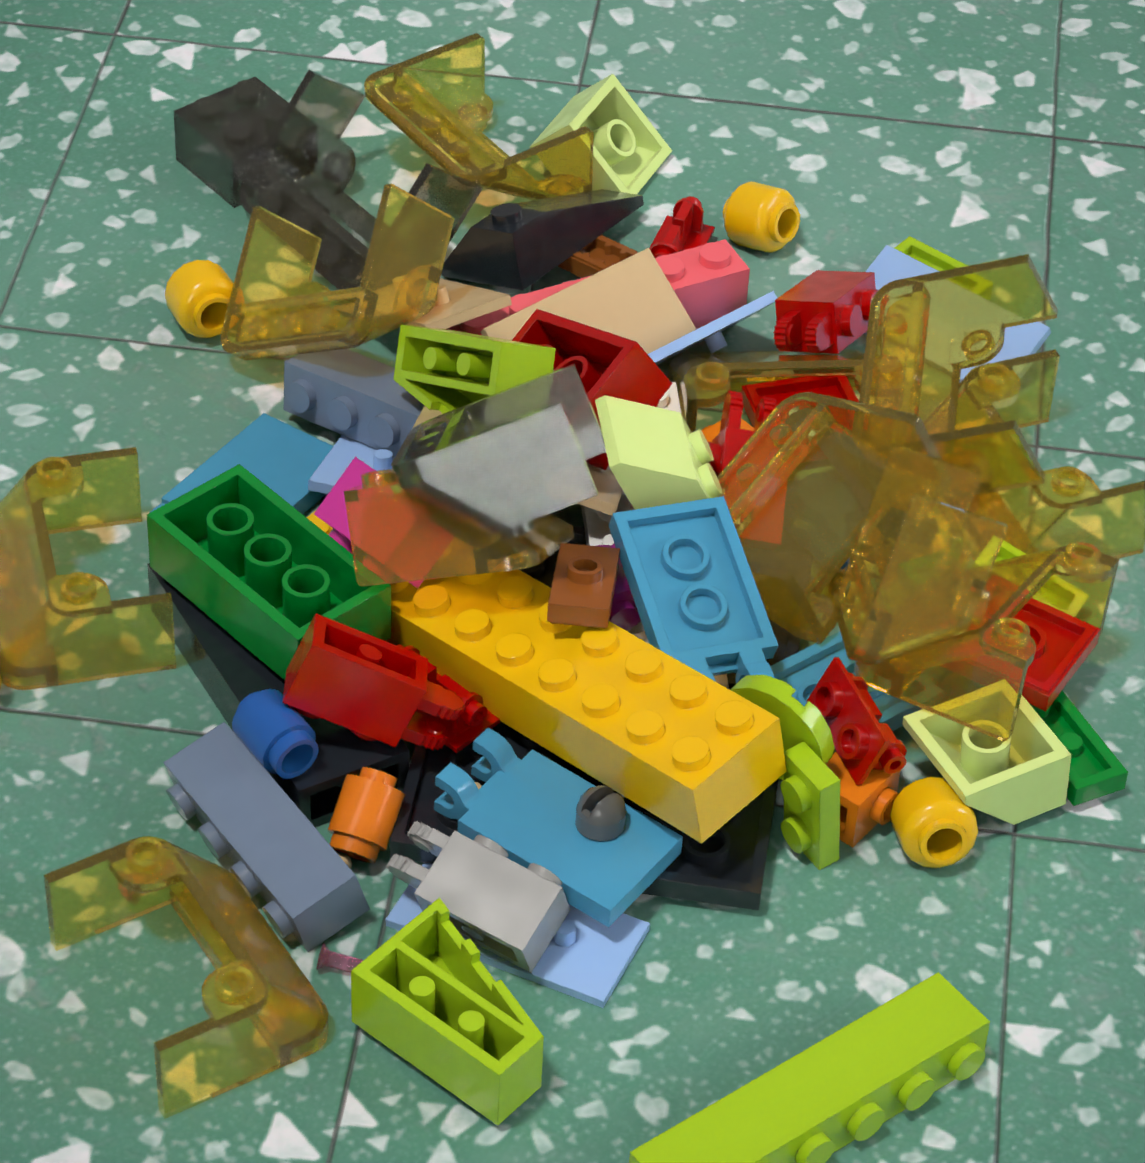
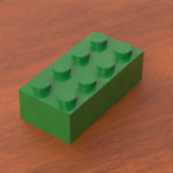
(260, 567)

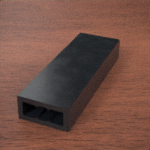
(233, 672)

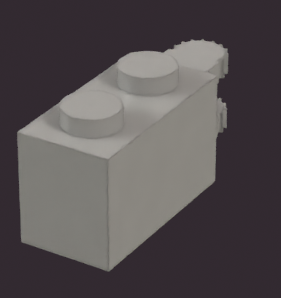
(488, 895)

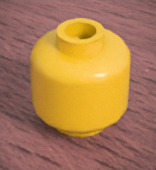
(761, 217)
(199, 297)
(933, 823)

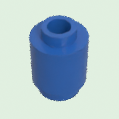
(275, 733)

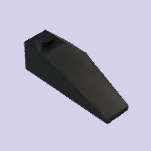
(533, 237)

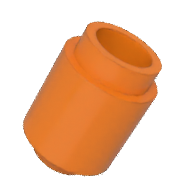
(365, 814)

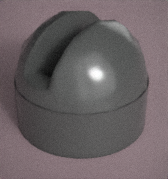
(607, 812)

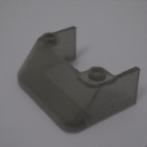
(309, 166)
(506, 455)

